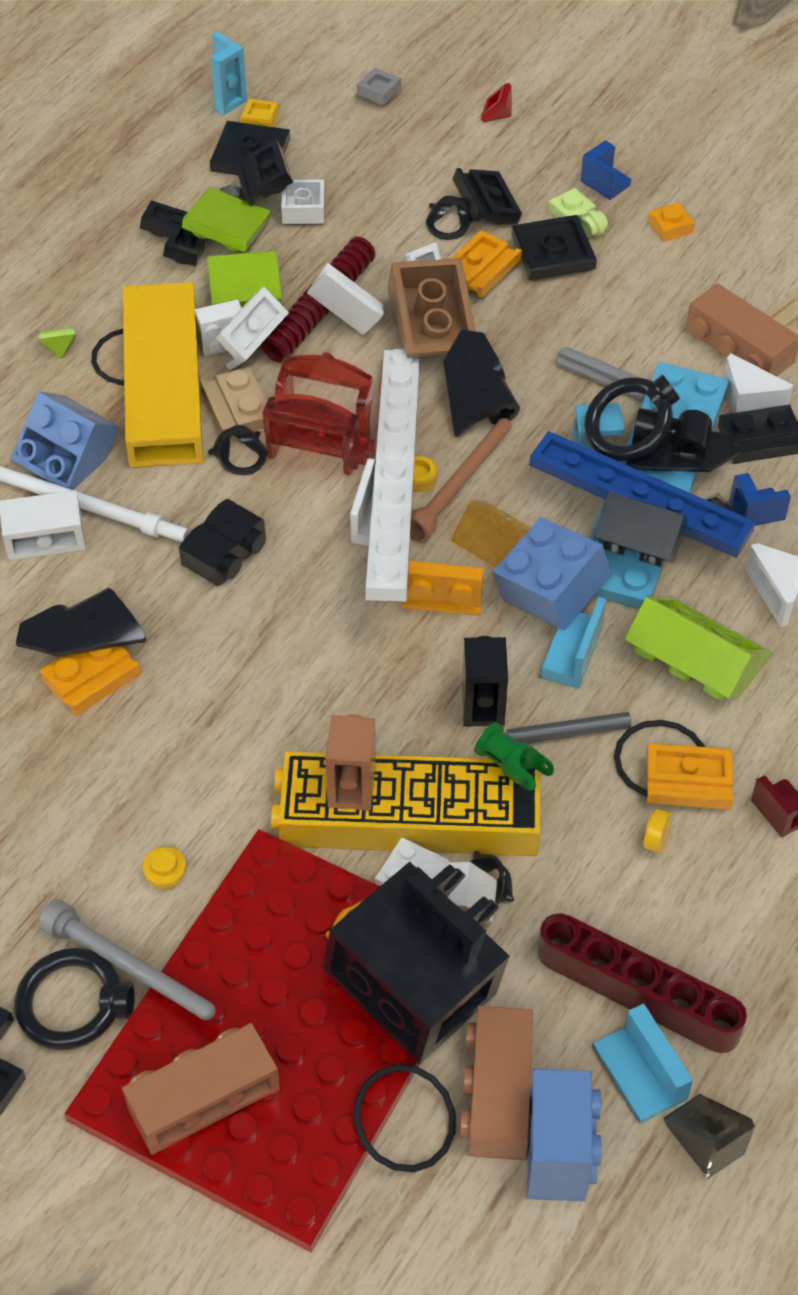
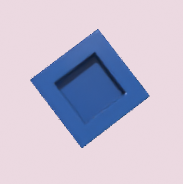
(599, 171)
(758, 505)

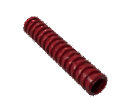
(307, 311)

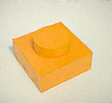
(671, 221)

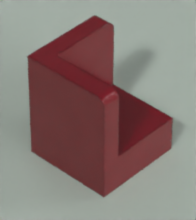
(777, 804)

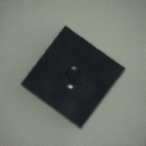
(241, 140)
(554, 247)

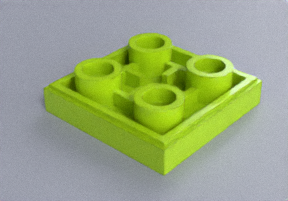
(226, 220)
(242, 276)

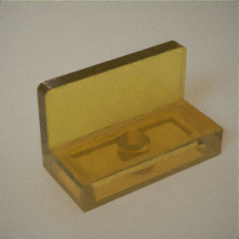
(488, 532)

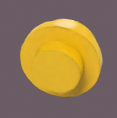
(164, 867)

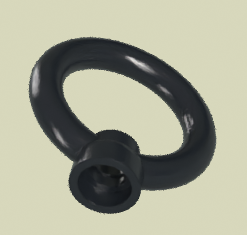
(662, 396)
(115, 999)

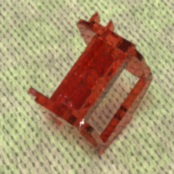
(316, 423)

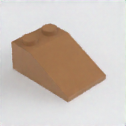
(429, 304)

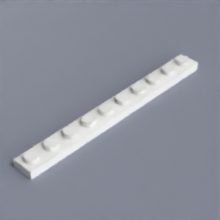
(393, 479)

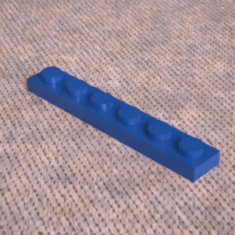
(602, 474)

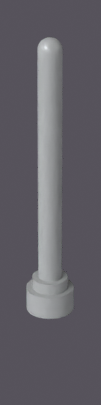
(62, 921)

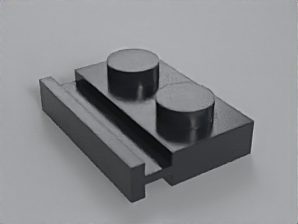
(264, 172)
(487, 196)
(761, 433)

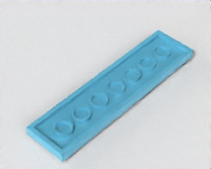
(699, 391)

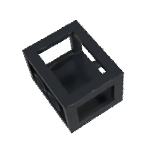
(417, 958)

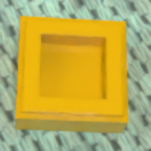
(260, 112)

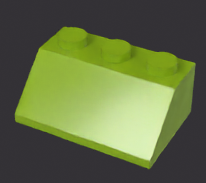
(696, 646)

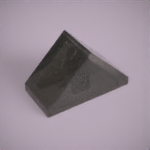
(710, 1133)

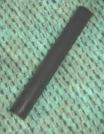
(571, 728)

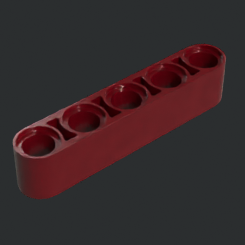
(663, 979)

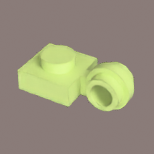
(576, 203)

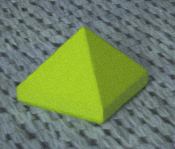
(57, 340)

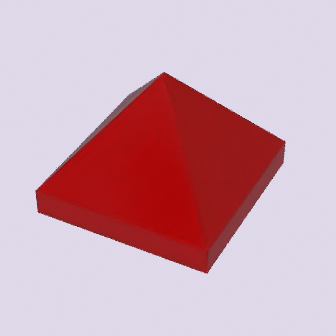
(498, 104)

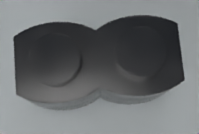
(223, 542)

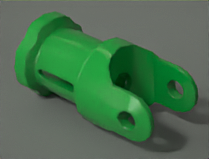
(512, 756)

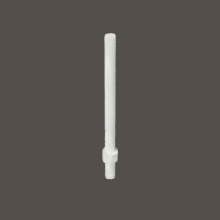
(149, 523)

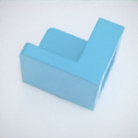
(610, 423)

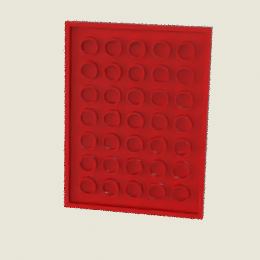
(261, 963)

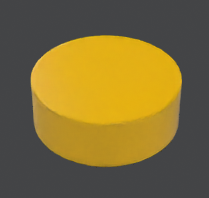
(424, 474)
(658, 830)

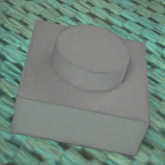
(378, 86)

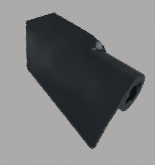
(476, 383)
(688, 445)
(84, 627)

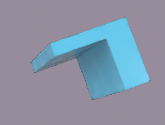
(227, 74)
(574, 647)
(644, 1066)

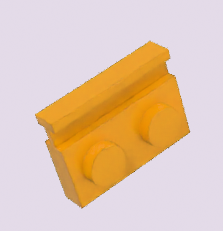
(486, 261)
(444, 588)
(89, 676)
(689, 776)

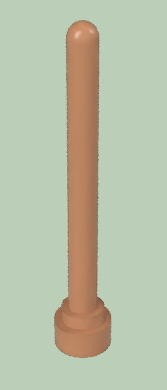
(425, 518)

